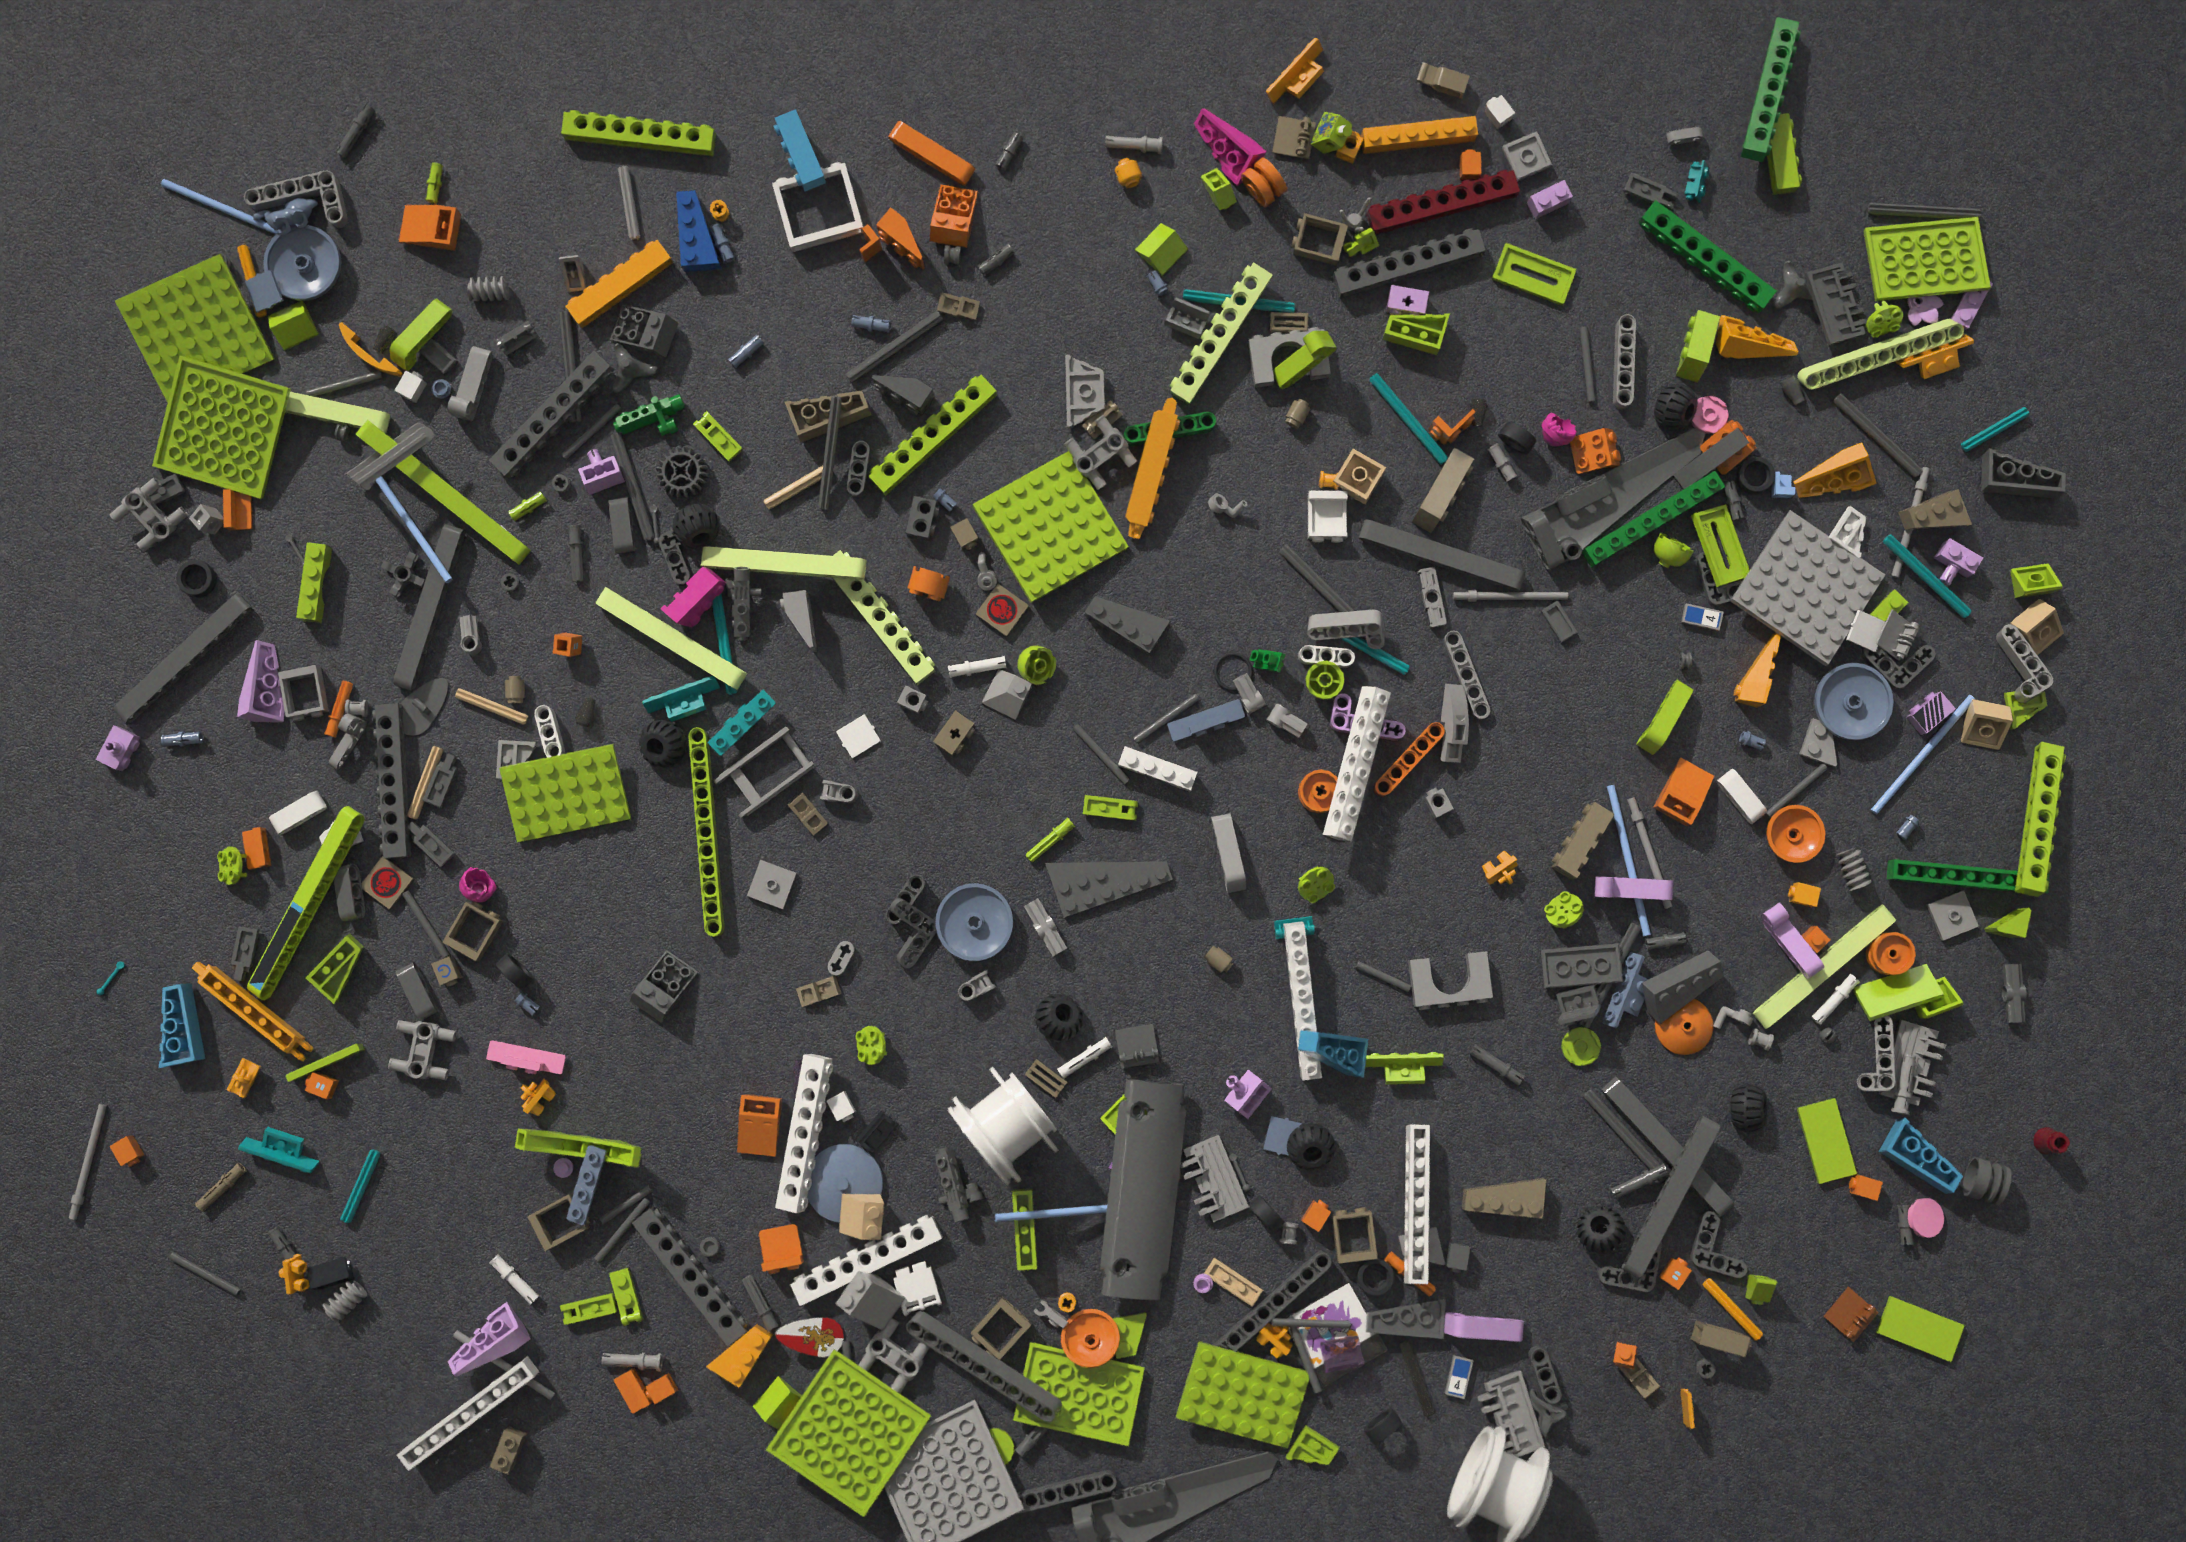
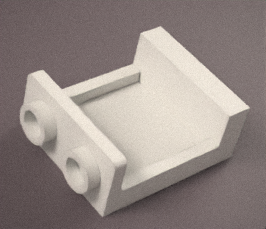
(1327, 515)

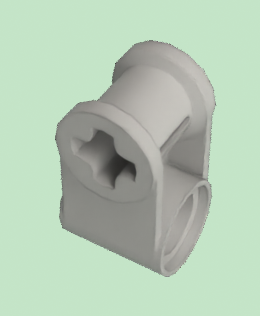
(835, 792)
(977, 986)

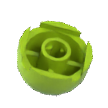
(1671, 551)
(1036, 664)
(1324, 680)

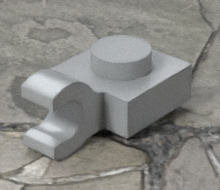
(1055, 1317)

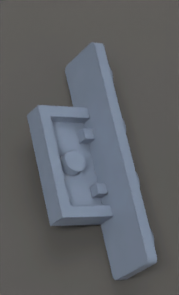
(1206, 720)
(1629, 994)
(586, 1185)

